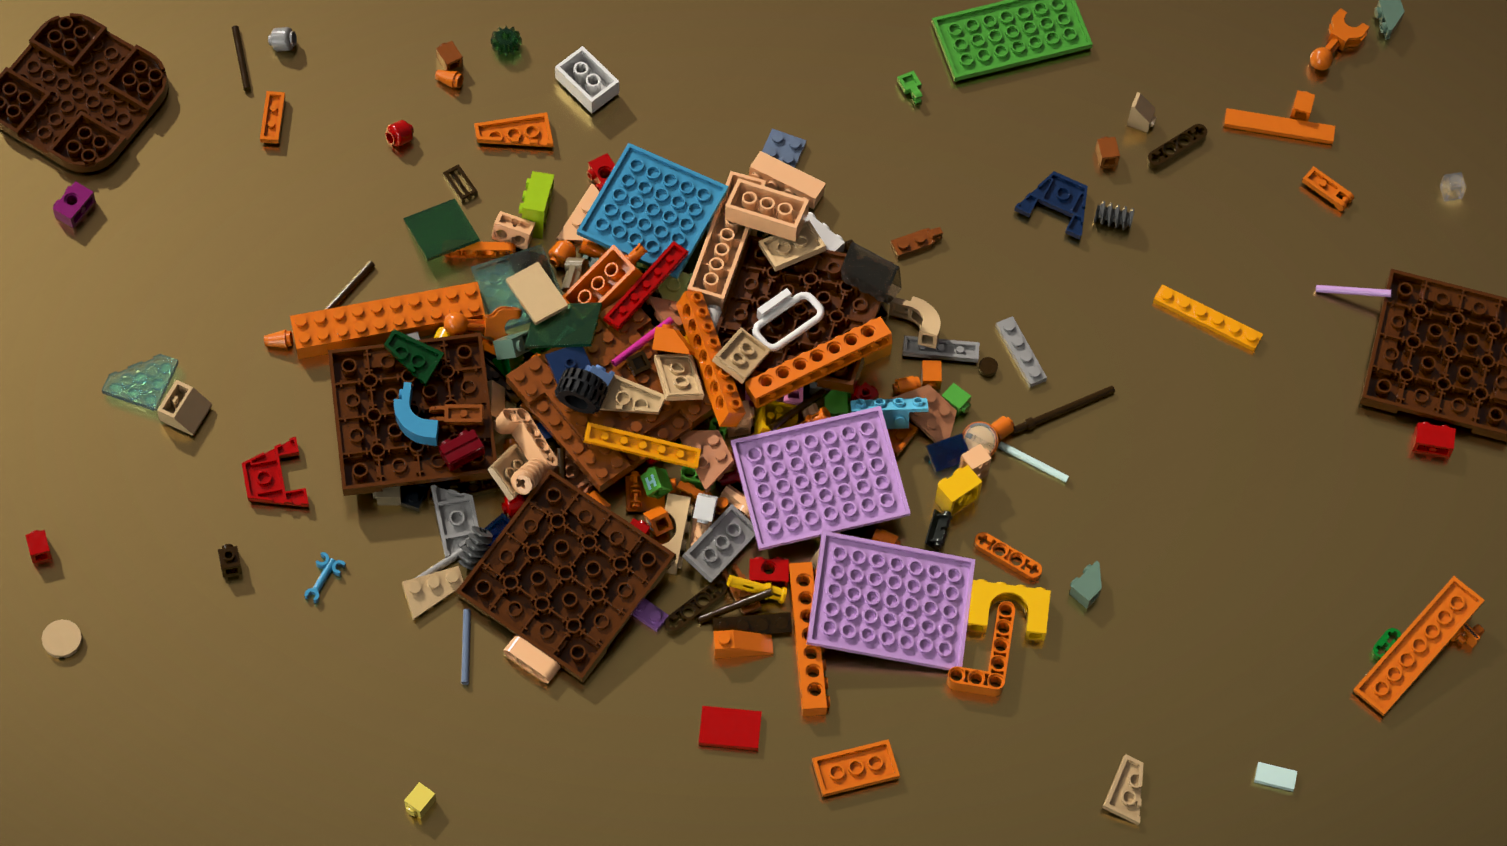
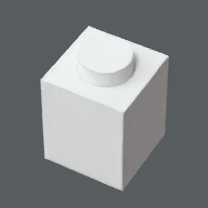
(705, 508)

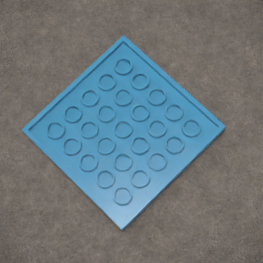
(652, 205)

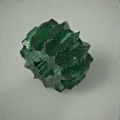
(506, 41)

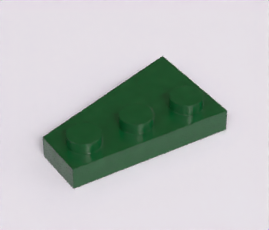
(414, 355)

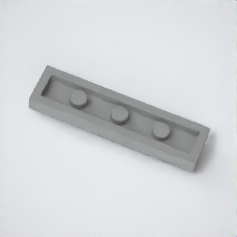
(945, 350)
(1021, 352)

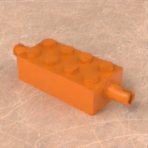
(607, 278)

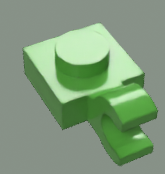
(911, 84)

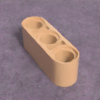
(531, 659)

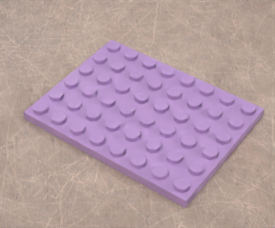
(820, 478)
(891, 601)

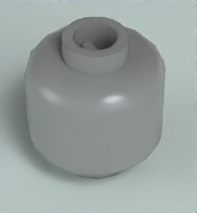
(282, 39)

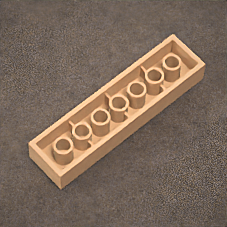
(721, 251)

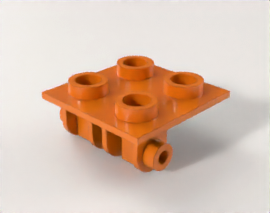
(636, 496)

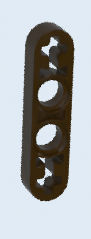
(1177, 146)
(463, 487)
(696, 607)

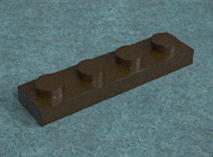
(757, 623)

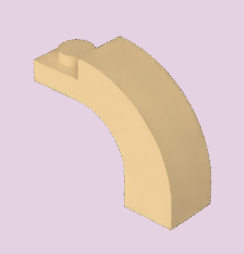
(923, 315)

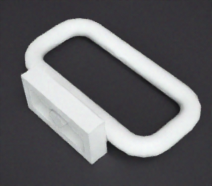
(777, 306)

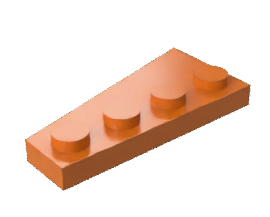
(522, 131)

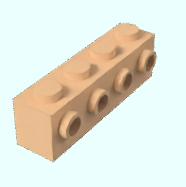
(787, 178)

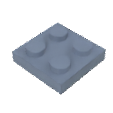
(784, 147)

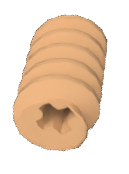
(528, 476)

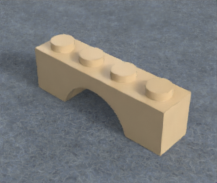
(679, 509)

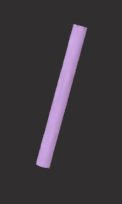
(1353, 291)

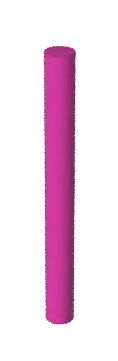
(638, 344)

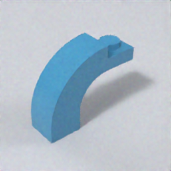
(416, 428)

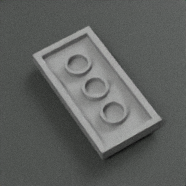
(720, 543)

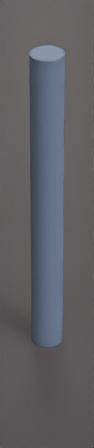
(466, 646)

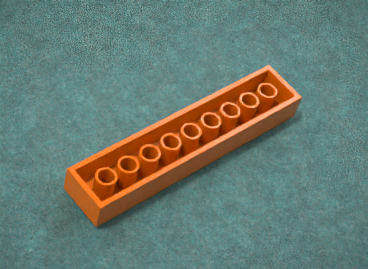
(374, 320)

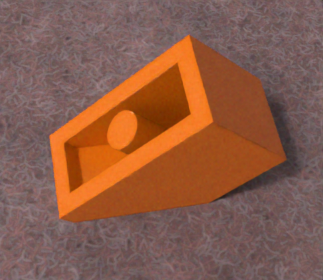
(671, 340)

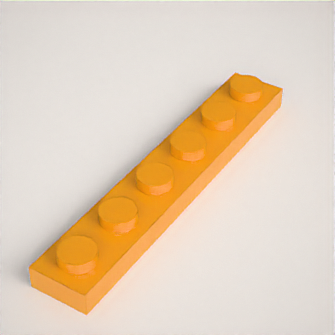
(1208, 318)
(642, 445)

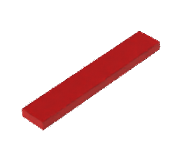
(645, 286)

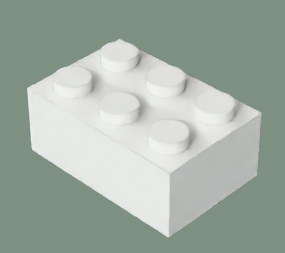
(587, 79)

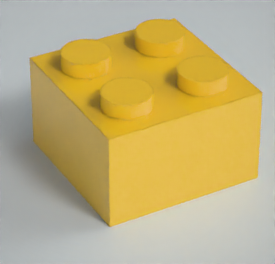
(958, 490)

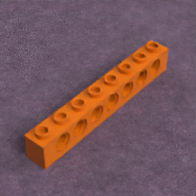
(706, 344)
(828, 362)
(810, 704)

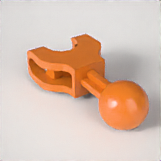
(1340, 37)
(491, 325)

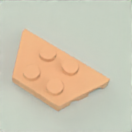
(570, 229)

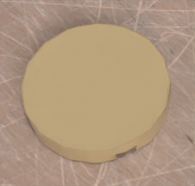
(61, 638)

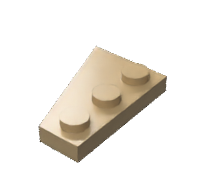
(430, 589)

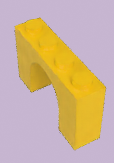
(1033, 600)

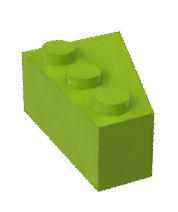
(537, 200)

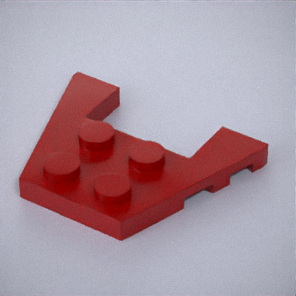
(265, 479)

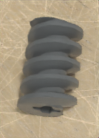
(1114, 215)
(476, 547)

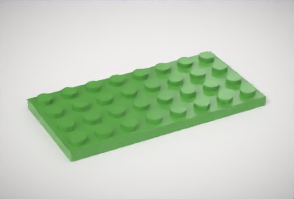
(1009, 35)

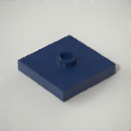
(566, 358)

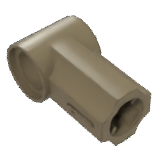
(574, 269)

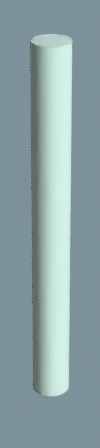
(1034, 462)

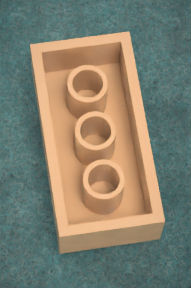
(766, 209)

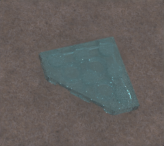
(142, 382)

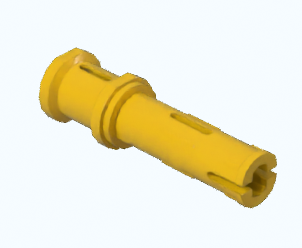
(779, 594)

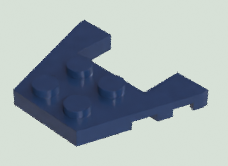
(1061, 195)

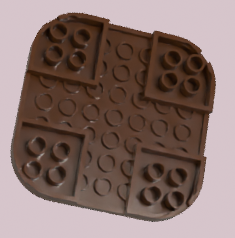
(80, 93)

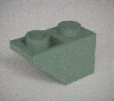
(1390, 15)
(511, 345)
(1088, 586)

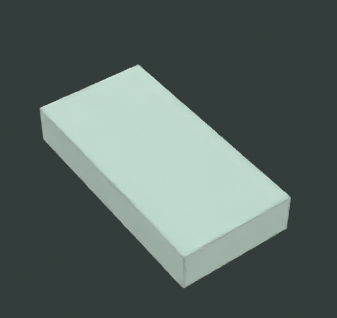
(1275, 776)

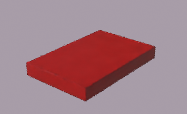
(730, 728)

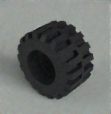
(581, 390)

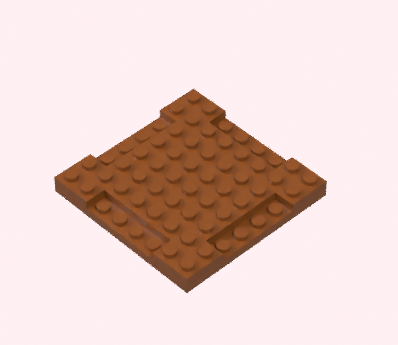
(604, 466)

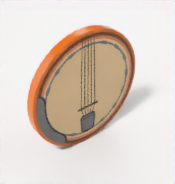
(982, 434)

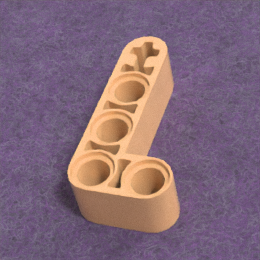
(526, 434)

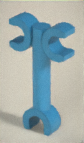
(327, 566)

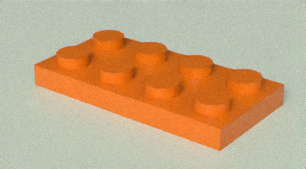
(855, 768)

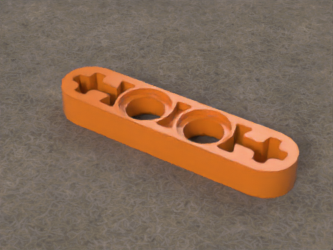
(484, 250)
(1009, 554)

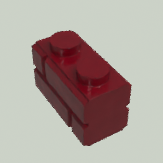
(461, 449)

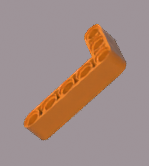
(996, 657)

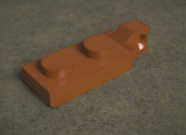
(915, 242)

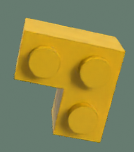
(769, 413)

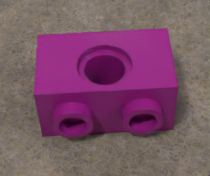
(72, 214)

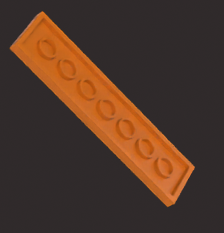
(1418, 646)

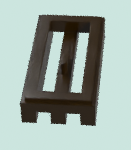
(462, 198)

